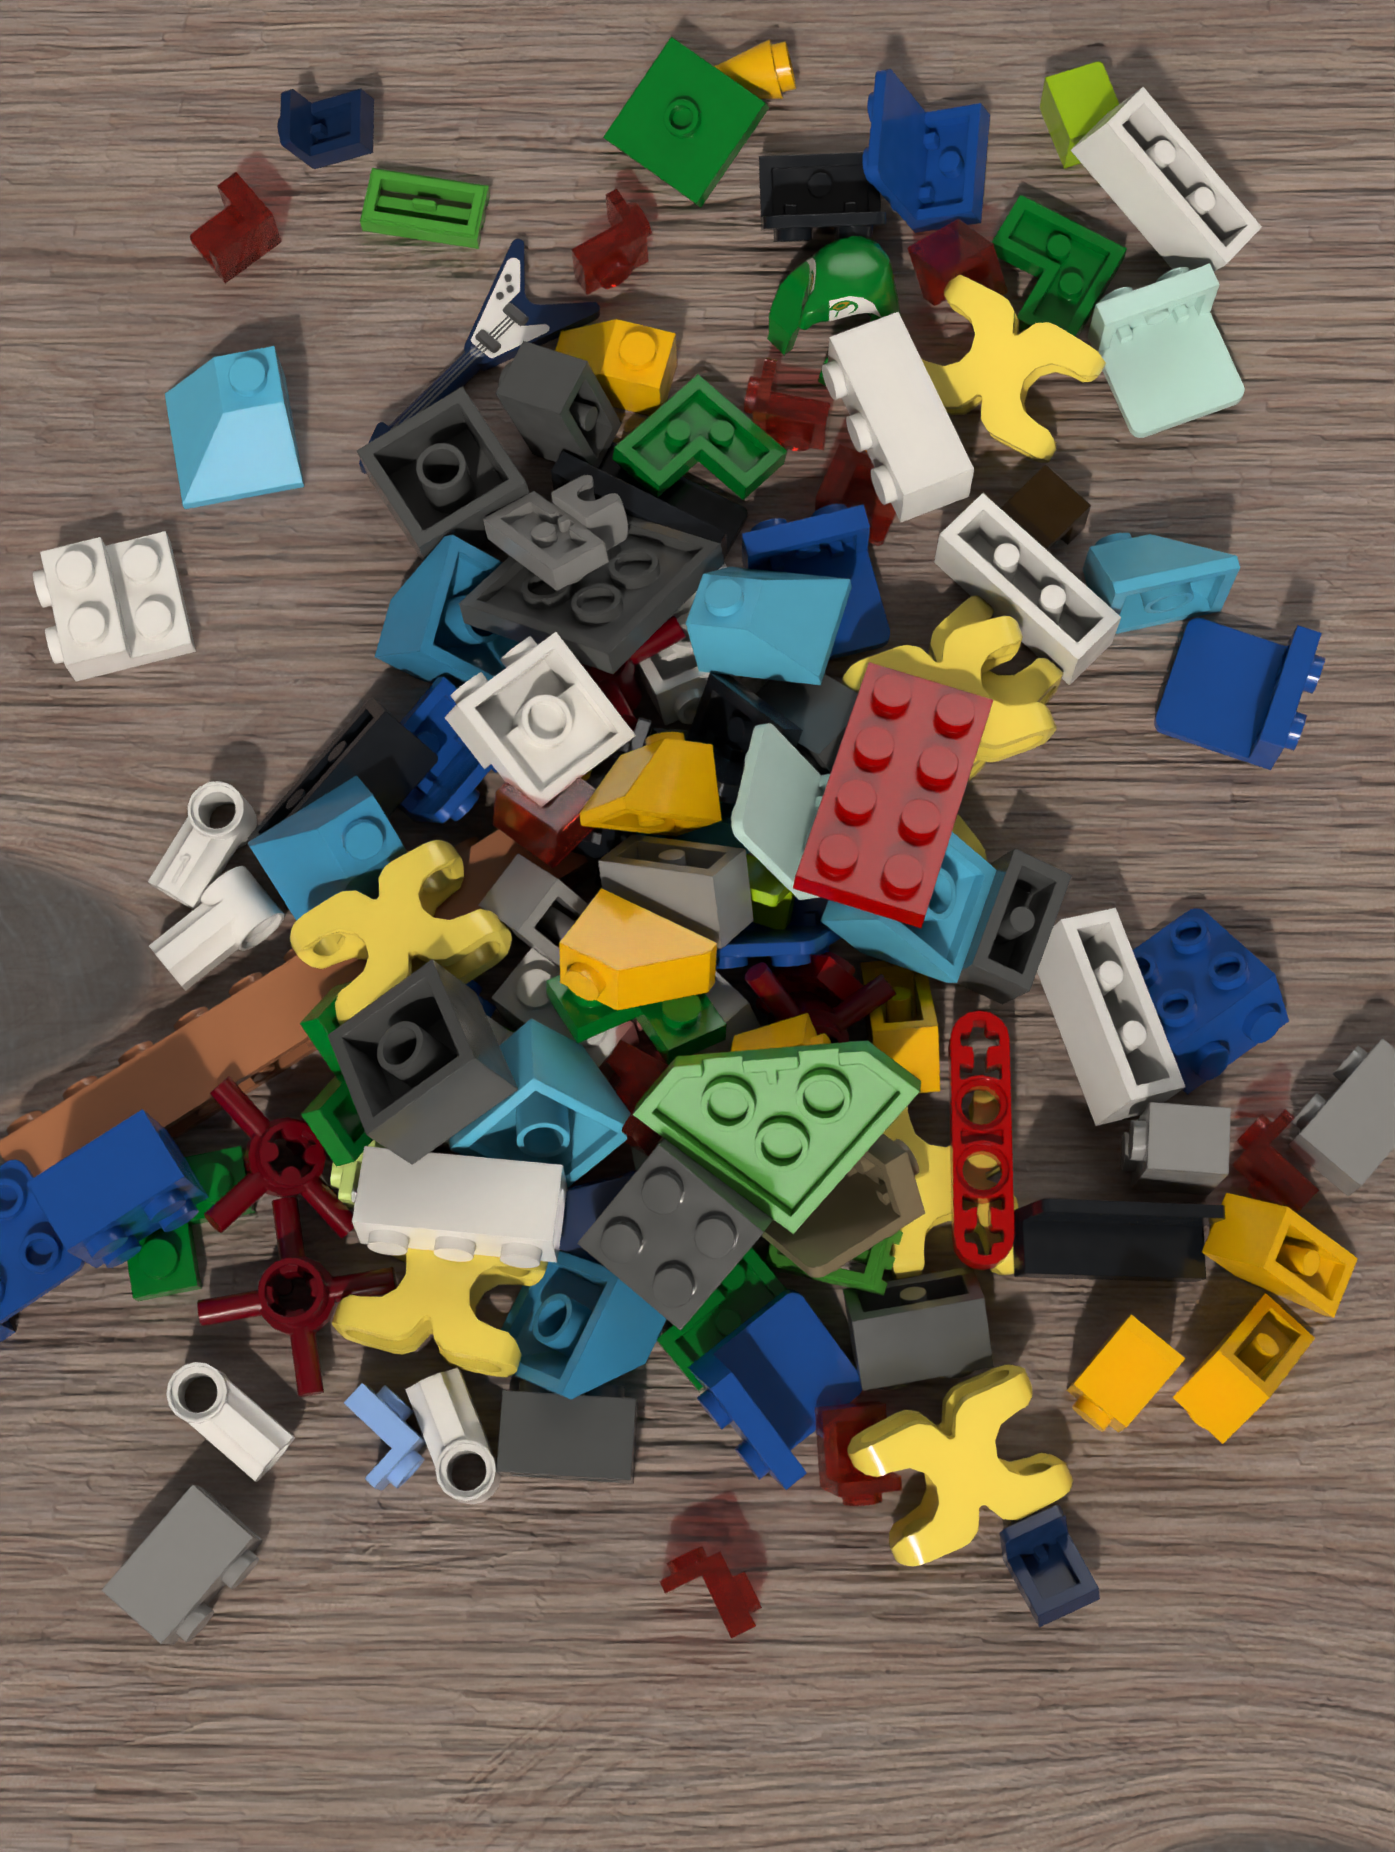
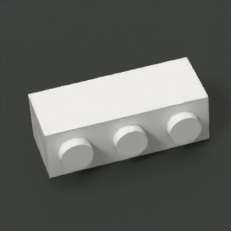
(1165, 185)
(897, 418)
(1024, 581)
(1107, 1017)
(460, 1207)

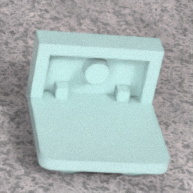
(1165, 351)
(777, 804)

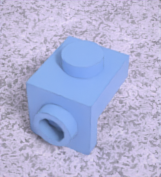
(387, 1418)

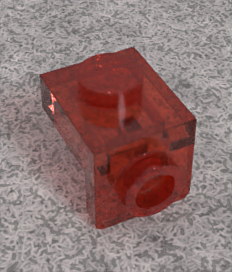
(617, 251)
(788, 419)
(1268, 1171)
(837, 1475)
(731, 1595)

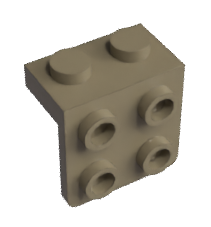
(858, 1213)

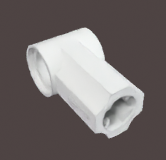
(202, 852)
(231, 917)
(233, 1422)
(452, 1430)

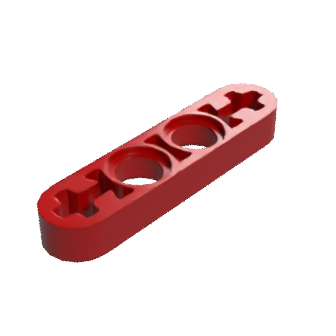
(986, 1139)

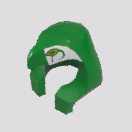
(835, 283)

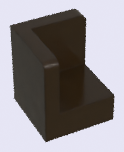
(1048, 509)

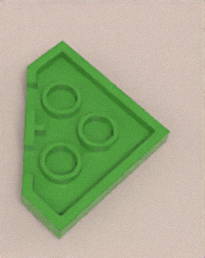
(779, 1119)

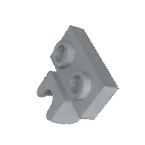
(562, 537)

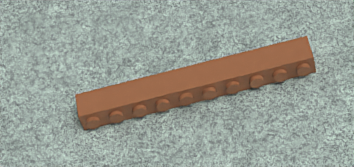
(243, 1037)

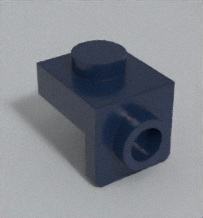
(328, 128)
(1047, 1565)

